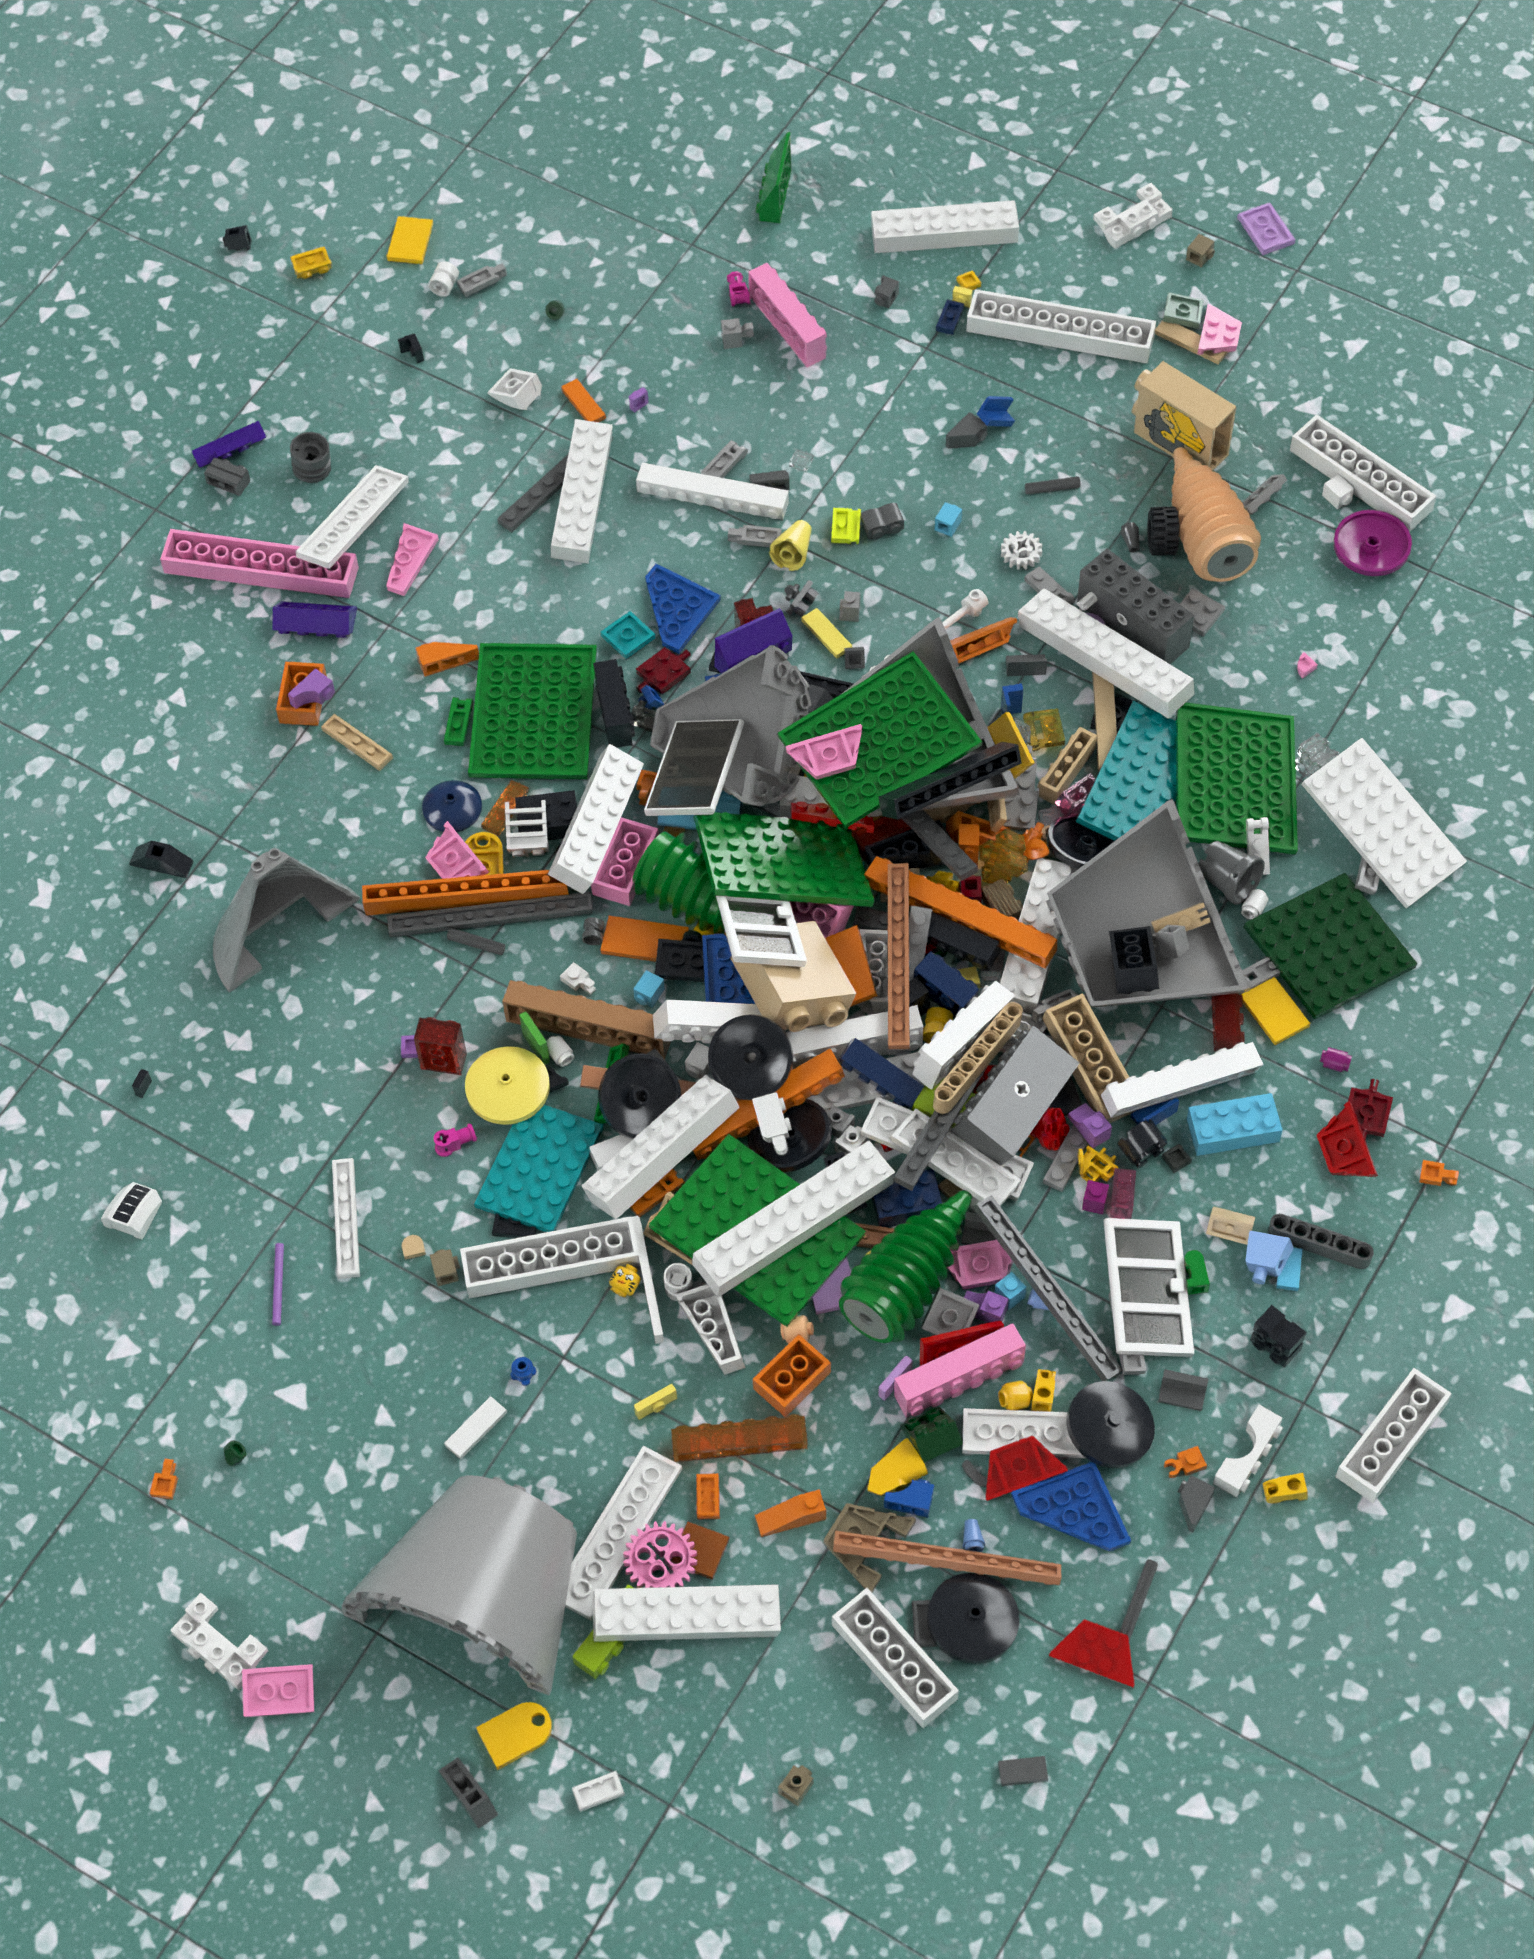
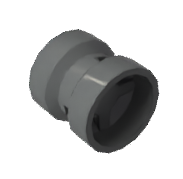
(593, 929)

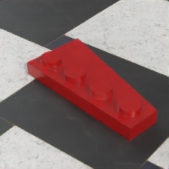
(821, 811)
(942, 1344)

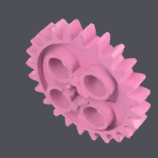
(676, 1546)

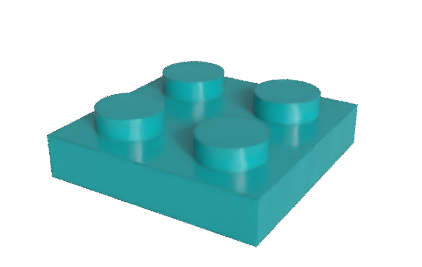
(627, 635)

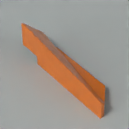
(983, 639)

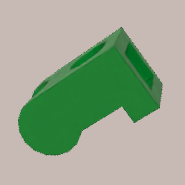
(1197, 1273)

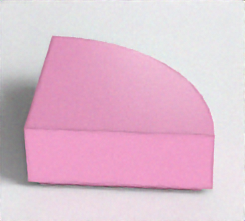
(1305, 665)

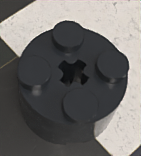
(1142, 1143)

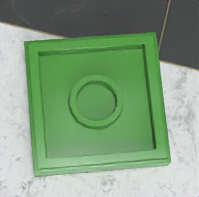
(534, 1037)

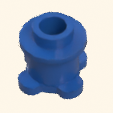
(522, 1375)

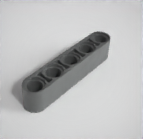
(1331, 1239)

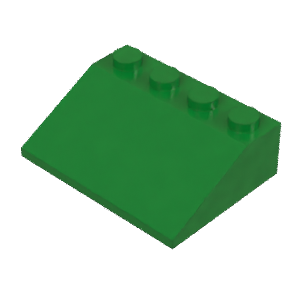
(775, 182)

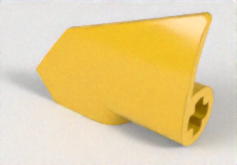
(897, 1469)

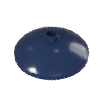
(459, 812)

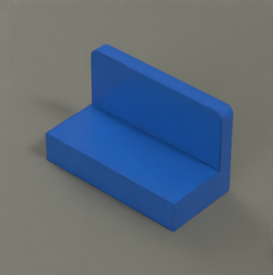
(994, 411)
(1012, 699)
(1156, 1112)

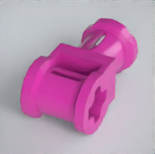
(737, 289)
(453, 1139)

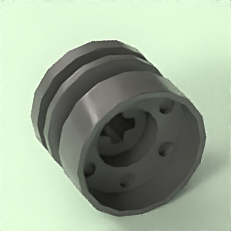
(310, 457)

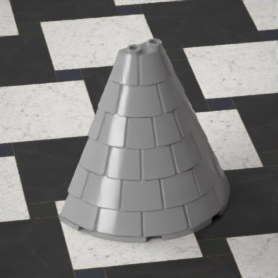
(768, 698)
(267, 890)

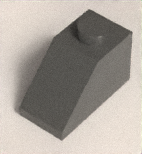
(967, 432)
(1194, 1500)

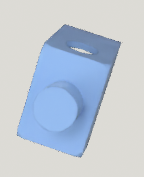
(1267, 1255)

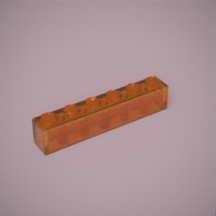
(739, 1438)

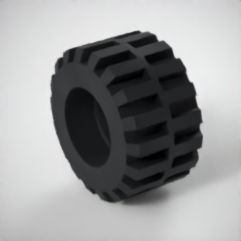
(1163, 531)

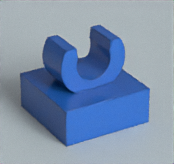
(652, 698)

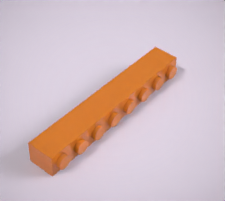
(802, 1083)

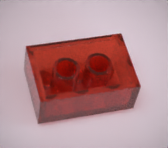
(440, 1045)

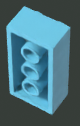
(1234, 1124)

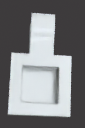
(577, 977)

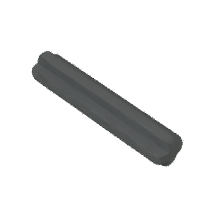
(1052, 485)
(476, 941)

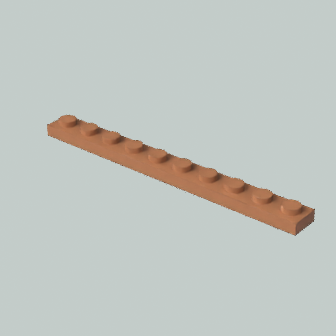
(898, 957)
(947, 1558)

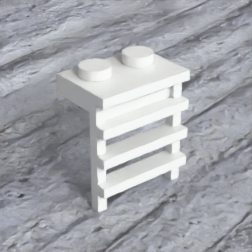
(526, 841)

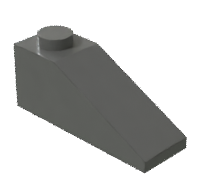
(468, 1792)

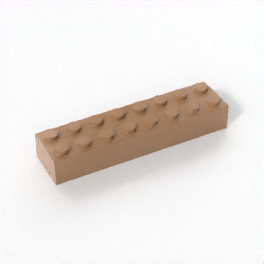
(582, 1018)

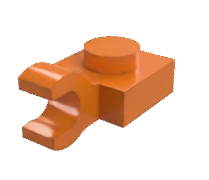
(644, 784)
(1434, 1174)
(165, 1482)

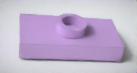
(887, 1385)

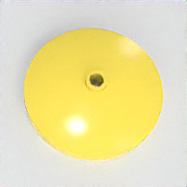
(507, 1085)

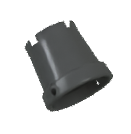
(1231, 871)

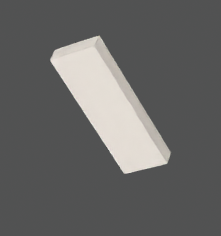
(475, 1427)

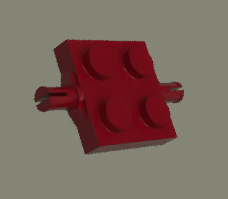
(663, 670)
(1371, 1109)

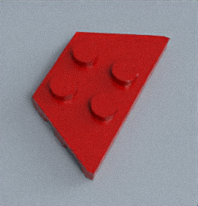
(1345, 1146)
(1019, 1466)
(1097, 1651)

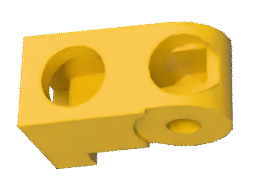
(1043, 1391)
(1285, 1488)

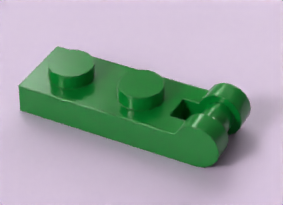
(458, 722)

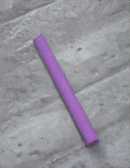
(278, 1280)

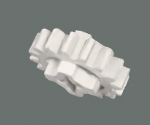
(1021, 550)

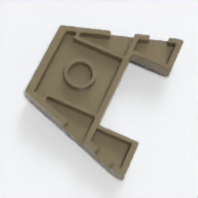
(865, 1522)

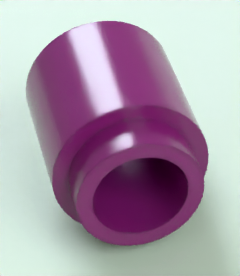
(1336, 1059)

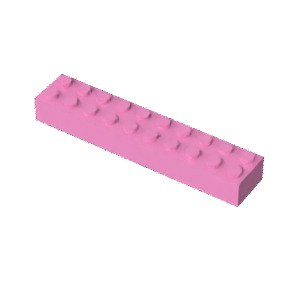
(254, 564)

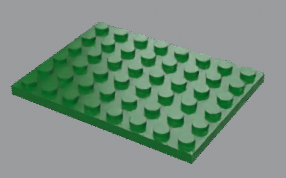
(533, 711)
(905, 735)
(1235, 770)
(782, 859)
(729, 1190)

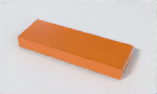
(583, 401)

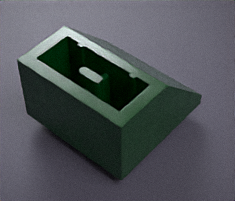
(932, 1433)

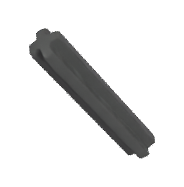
(1138, 1597)

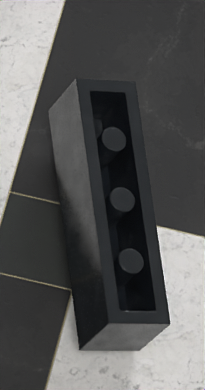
(963, 942)

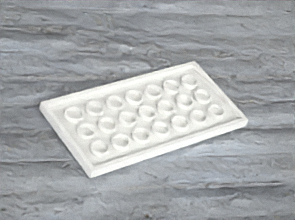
(1384, 822)

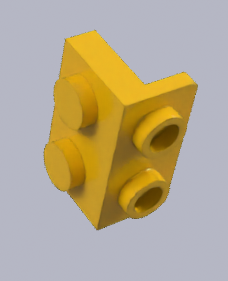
(311, 262)

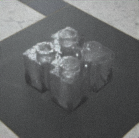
(1313, 755)

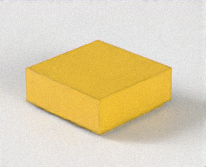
(969, 280)

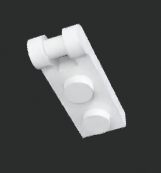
(1258, 843)

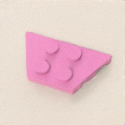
(1219, 332)
(829, 752)
(453, 857)
(980, 1264)

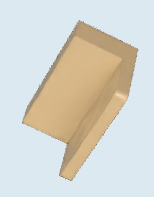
(1230, 1225)

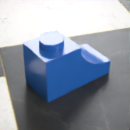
(912, 1500)

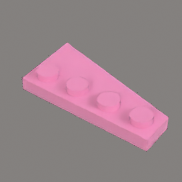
(411, 555)

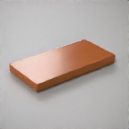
(637, 937)
(852, 957)

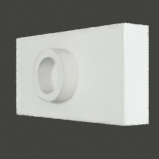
(598, 1791)

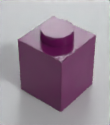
(1095, 1197)

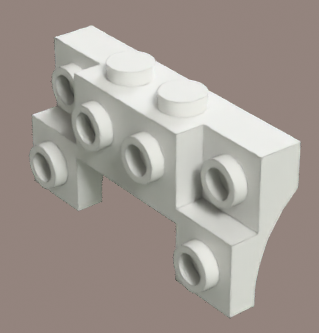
(1135, 220)
(213, 1647)

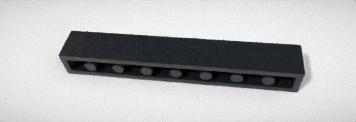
(949, 780)

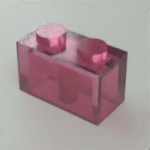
(1075, 796)
(1122, 1193)

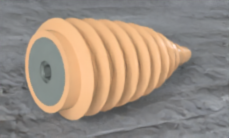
(1212, 521)

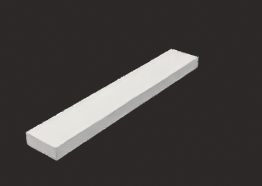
(345, 1218)
(647, 1280)

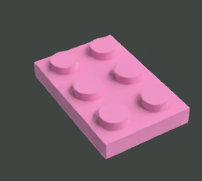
(278, 1690)

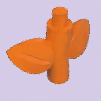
(1034, 845)

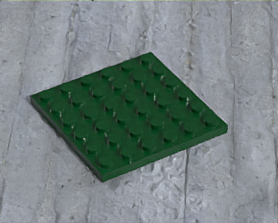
(1330, 945)

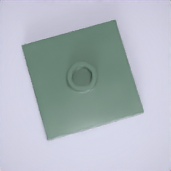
(1183, 310)

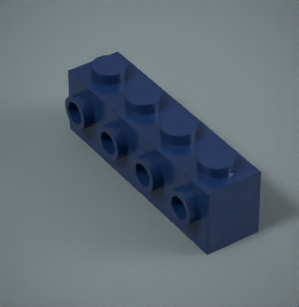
(880, 1072)

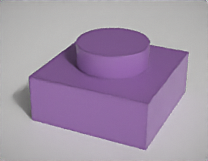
(638, 399)
(408, 1047)

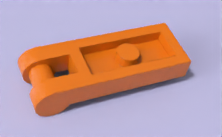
(657, 1193)

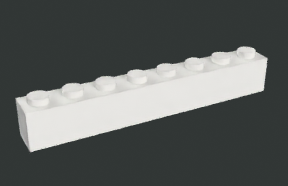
(712, 491)
(1181, 1079)

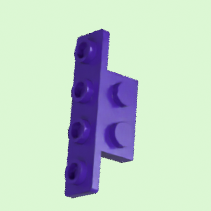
(224, 447)

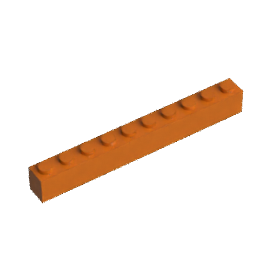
(459, 892)
(1012, 935)

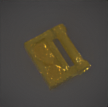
(1050, 726)

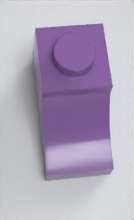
(313, 688)
(1091, 1125)
(992, 1305)

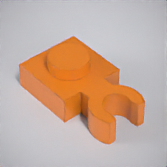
(1188, 1461)

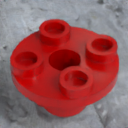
(1051, 1129)

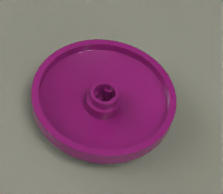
(1372, 543)

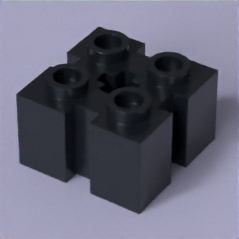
(1277, 1336)

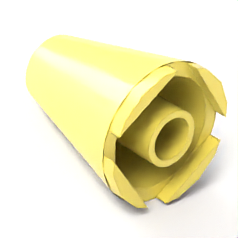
(791, 546)

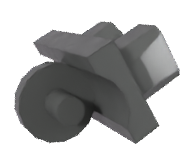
(797, 605)

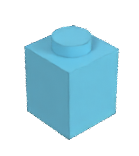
(948, 519)
(648, 989)
(1011, 1288)

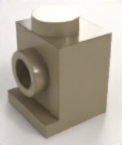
(794, 1792)

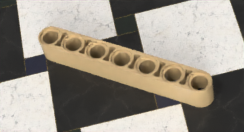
(997, 1035)

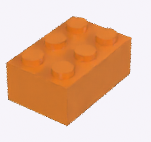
(292, 675)
(791, 1375)

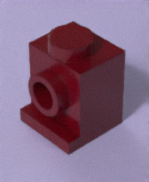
(971, 888)

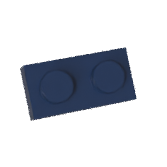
(950, 317)

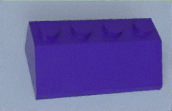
(313, 618)
(752, 639)

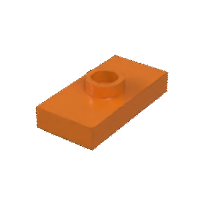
(708, 1496)

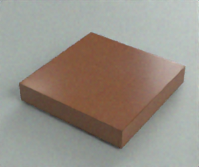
(709, 1548)

